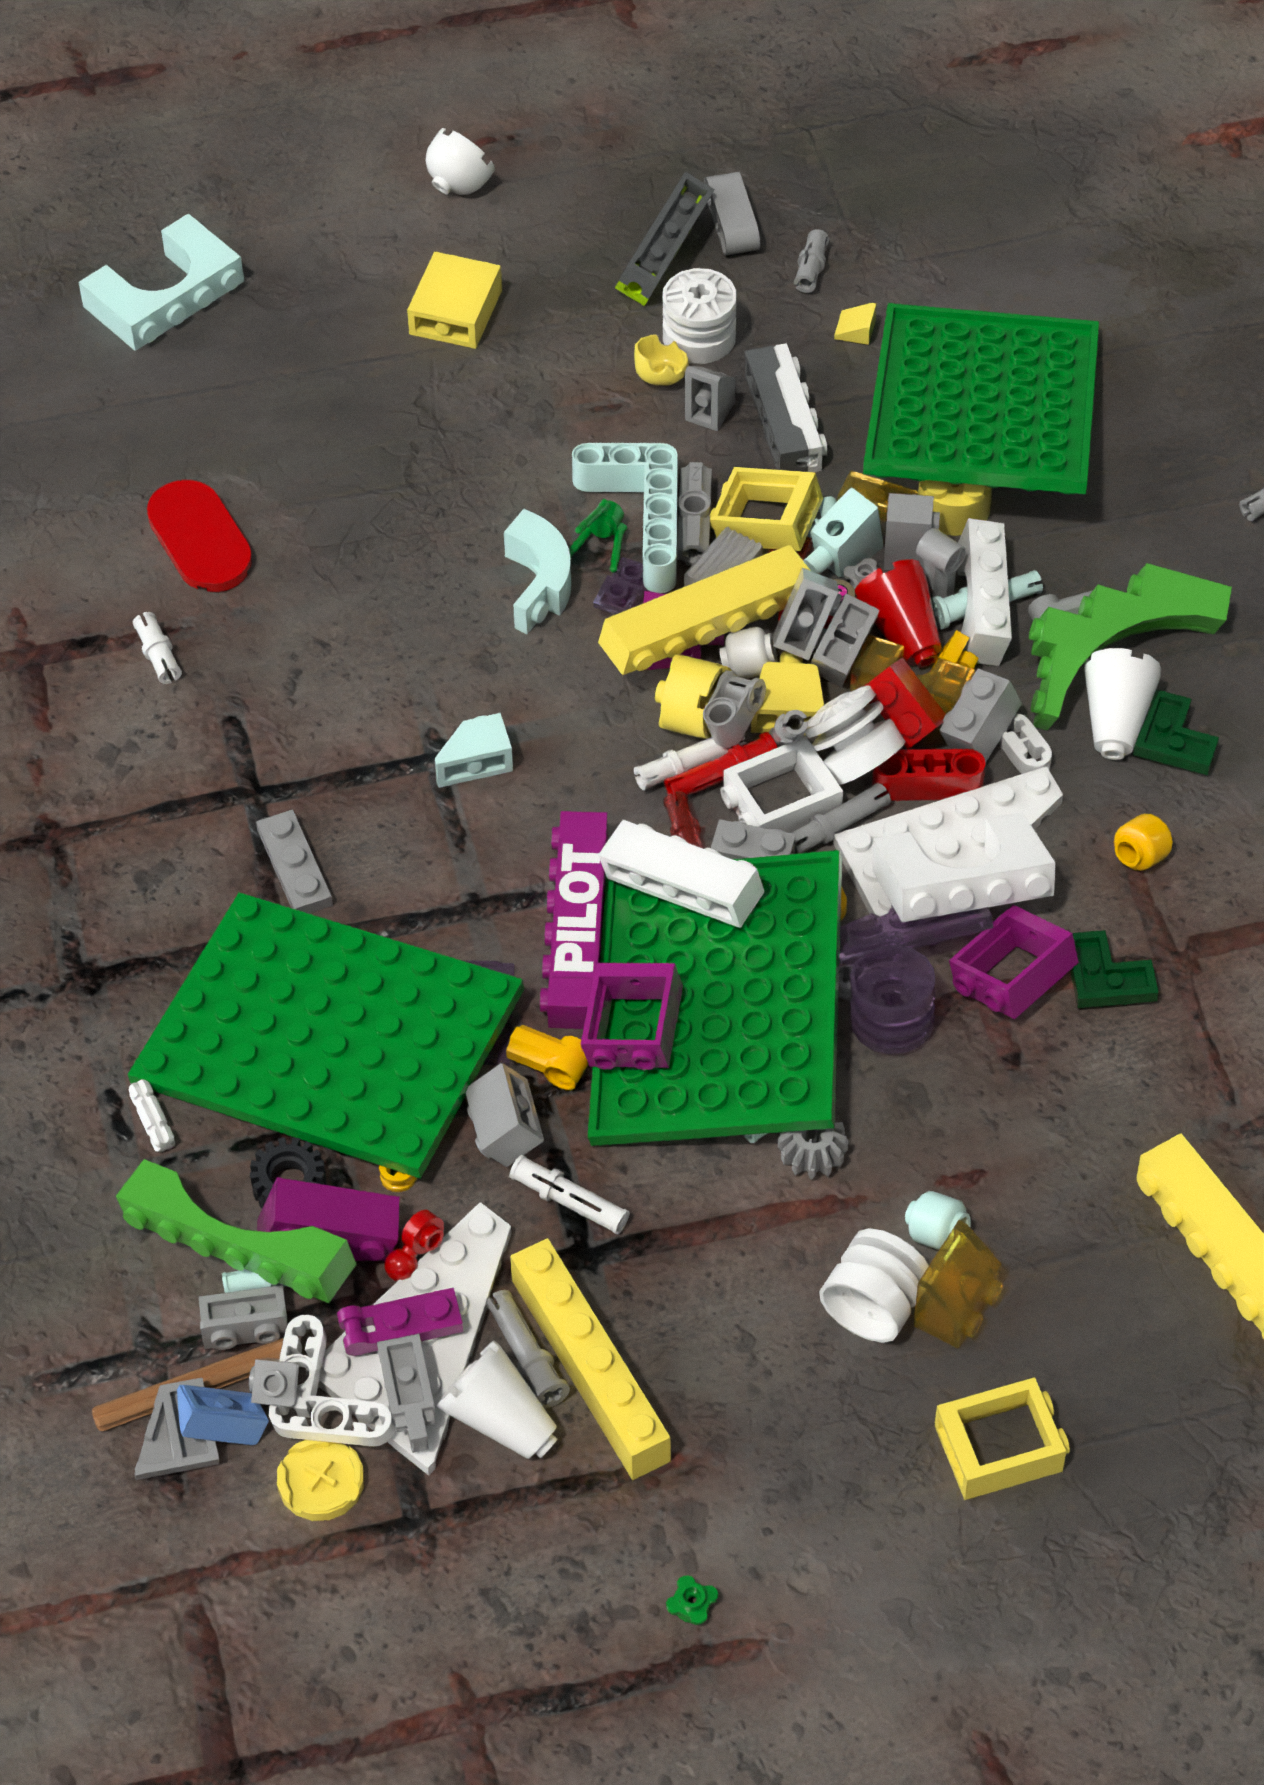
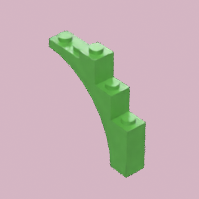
(1153, 601)

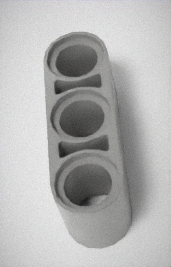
(732, 214)

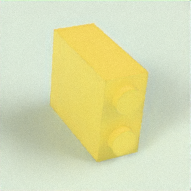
(454, 300)

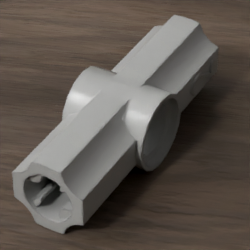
(694, 512)

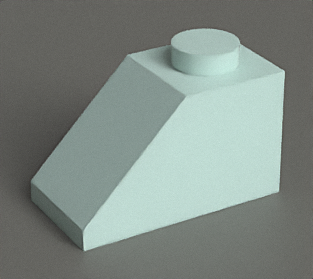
(475, 751)

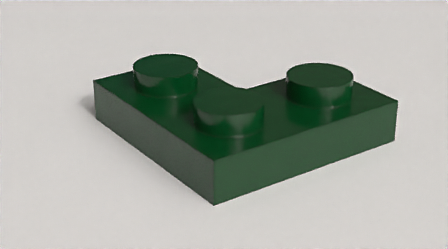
(1166, 739)
(1107, 983)

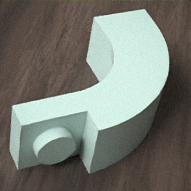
(544, 551)

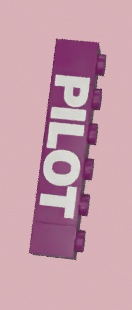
(577, 917)

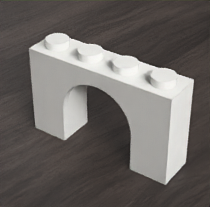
(923, 889)

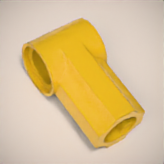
(558, 1059)

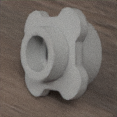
(859, 571)

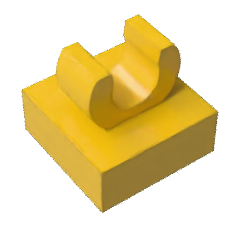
(954, 651)

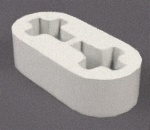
(1029, 741)

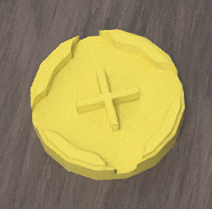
(320, 1479)

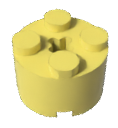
(957, 503)
(686, 695)

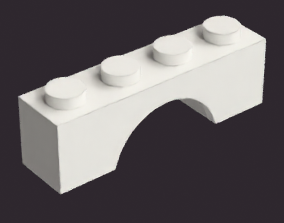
(987, 607)

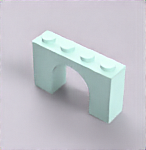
(144, 315)

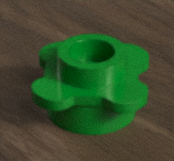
(691, 1612)

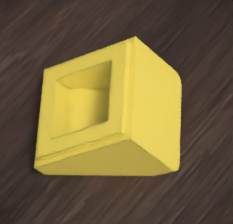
(856, 324)

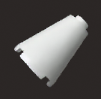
(1119, 698)
(500, 1404)

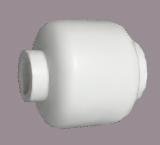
(748, 651)

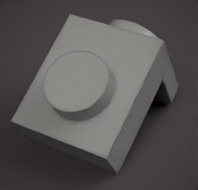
(273, 1382)

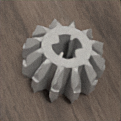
(814, 1149)

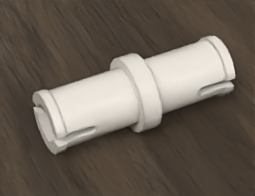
(157, 647)

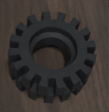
(281, 1158)

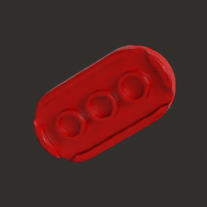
(199, 535)

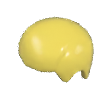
(658, 362)

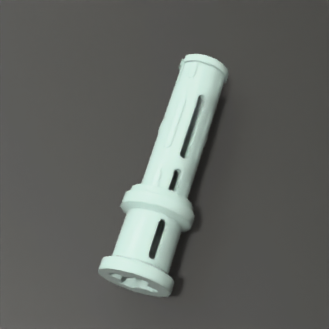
(954, 606)

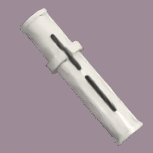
(678, 762)
(528, 1172)

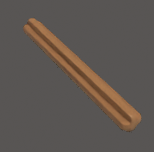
(214, 1376)

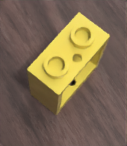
(791, 487)
(1008, 1472)

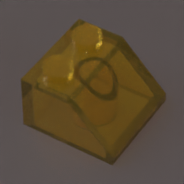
(957, 1287)

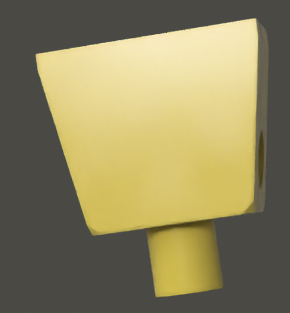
(788, 688)

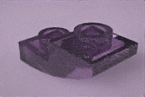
(622, 589)

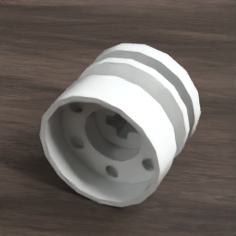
(700, 314)
(856, 739)
(874, 1285)

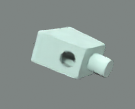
(845, 535)

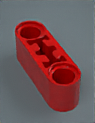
(930, 773)

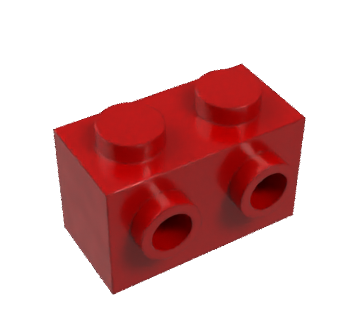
(906, 702)

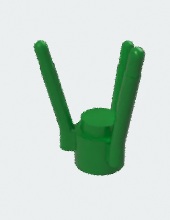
(603, 523)

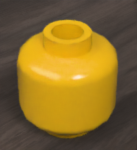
(1143, 842)

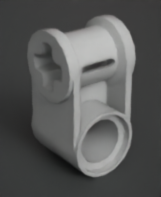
(733, 707)

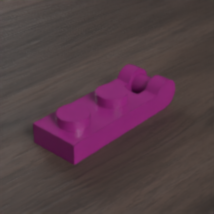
(426, 1314)

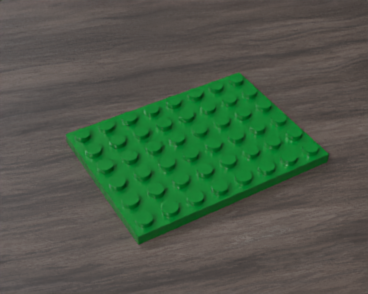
(983, 399)
(752, 1015)
(328, 1033)

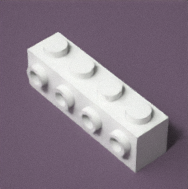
(682, 873)

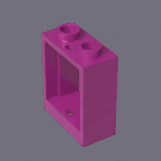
(1029, 932)
(618, 982)

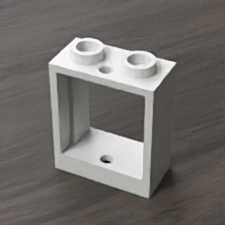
(796, 756)

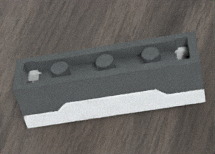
(784, 409)

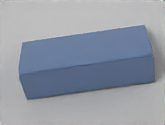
(220, 1415)

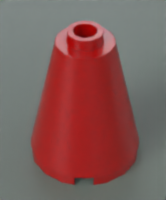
(905, 610)

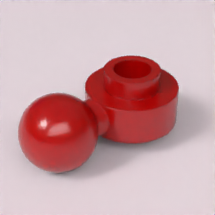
(420, 1235)

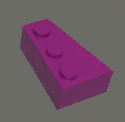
(361, 1217)

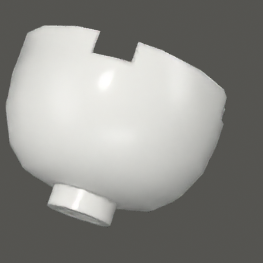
(456, 164)

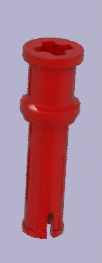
(713, 770)

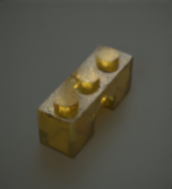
(942, 682)

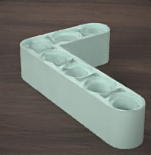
(644, 469)

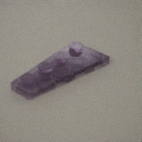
(888, 929)

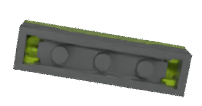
(664, 239)

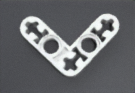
(307, 1399)

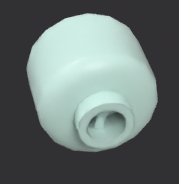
(934, 1217)

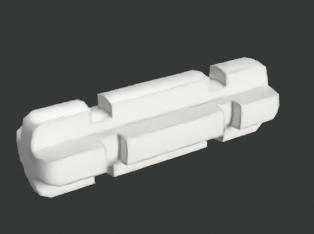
(151, 1115)

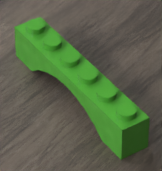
(302, 1258)

